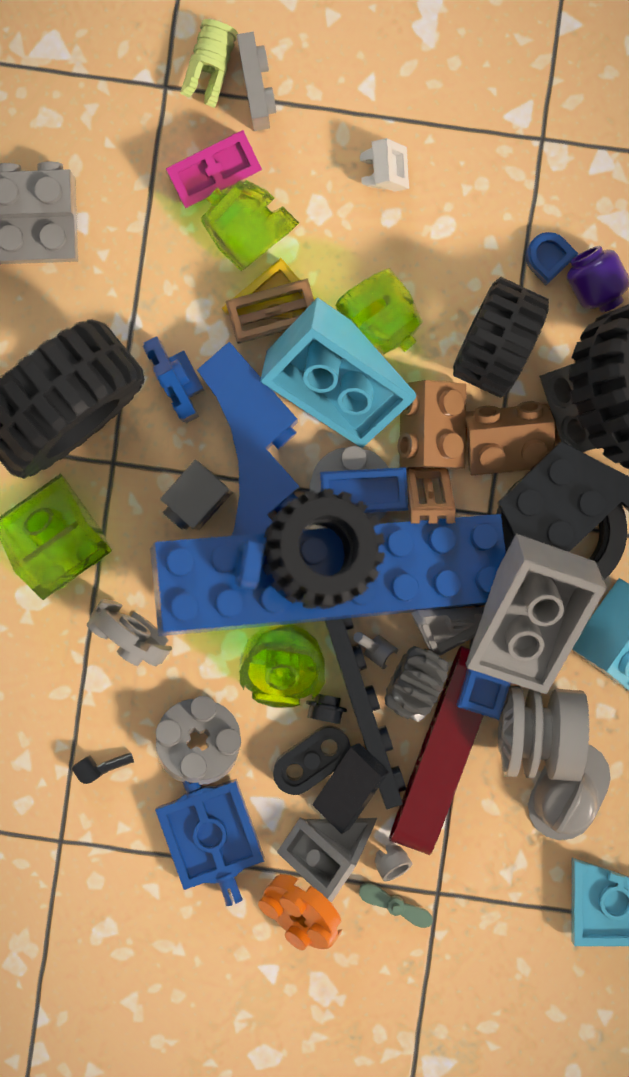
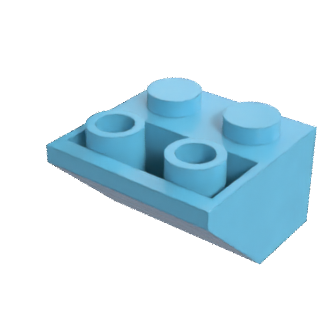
(606, 636)

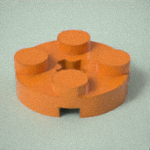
(304, 915)

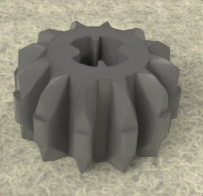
(416, 683)

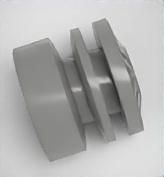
(548, 734)

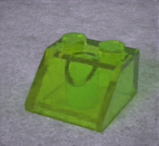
(51, 537)

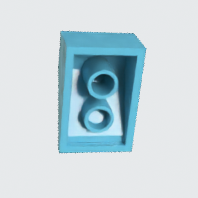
(336, 374)

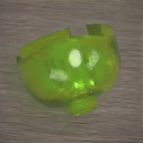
(282, 665)

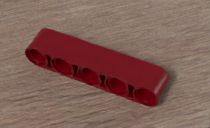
(437, 766)

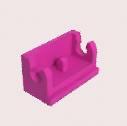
(213, 168)

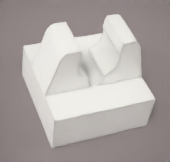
(389, 165)

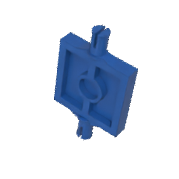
(210, 836)

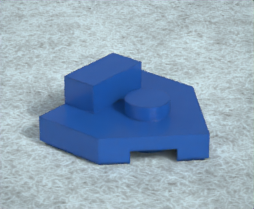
(176, 378)

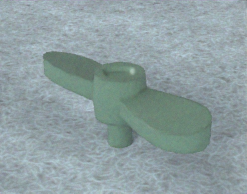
(395, 905)

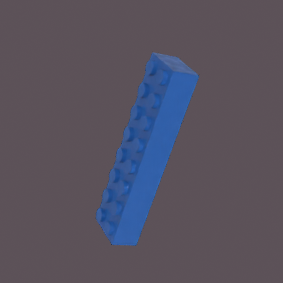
(421, 570)

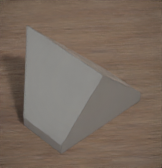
(324, 854)

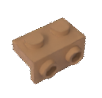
(434, 426)
(508, 437)

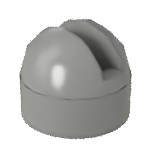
(393, 863)

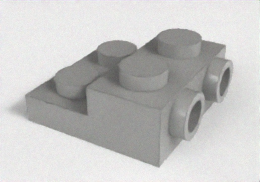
(37, 214)

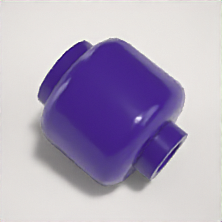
(598, 279)

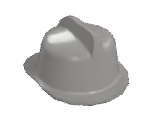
(569, 807)

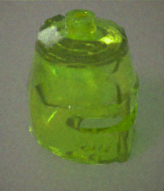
(244, 224)
(382, 311)

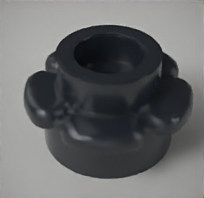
(326, 709)

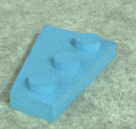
(598, 906)

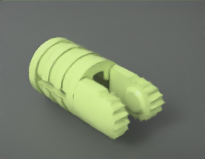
(210, 56)

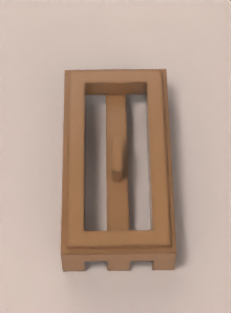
(262, 296)
(430, 509)

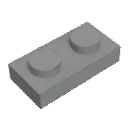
(253, 64)

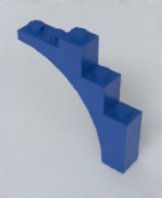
(256, 424)

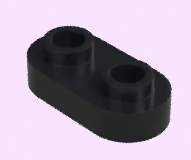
(314, 762)

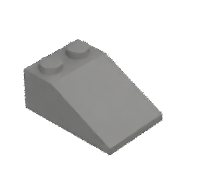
(534, 613)

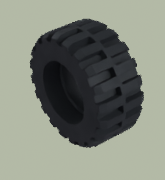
(602, 384)
(63, 396)

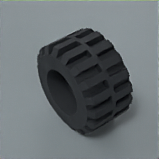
(501, 337)
(354, 530)

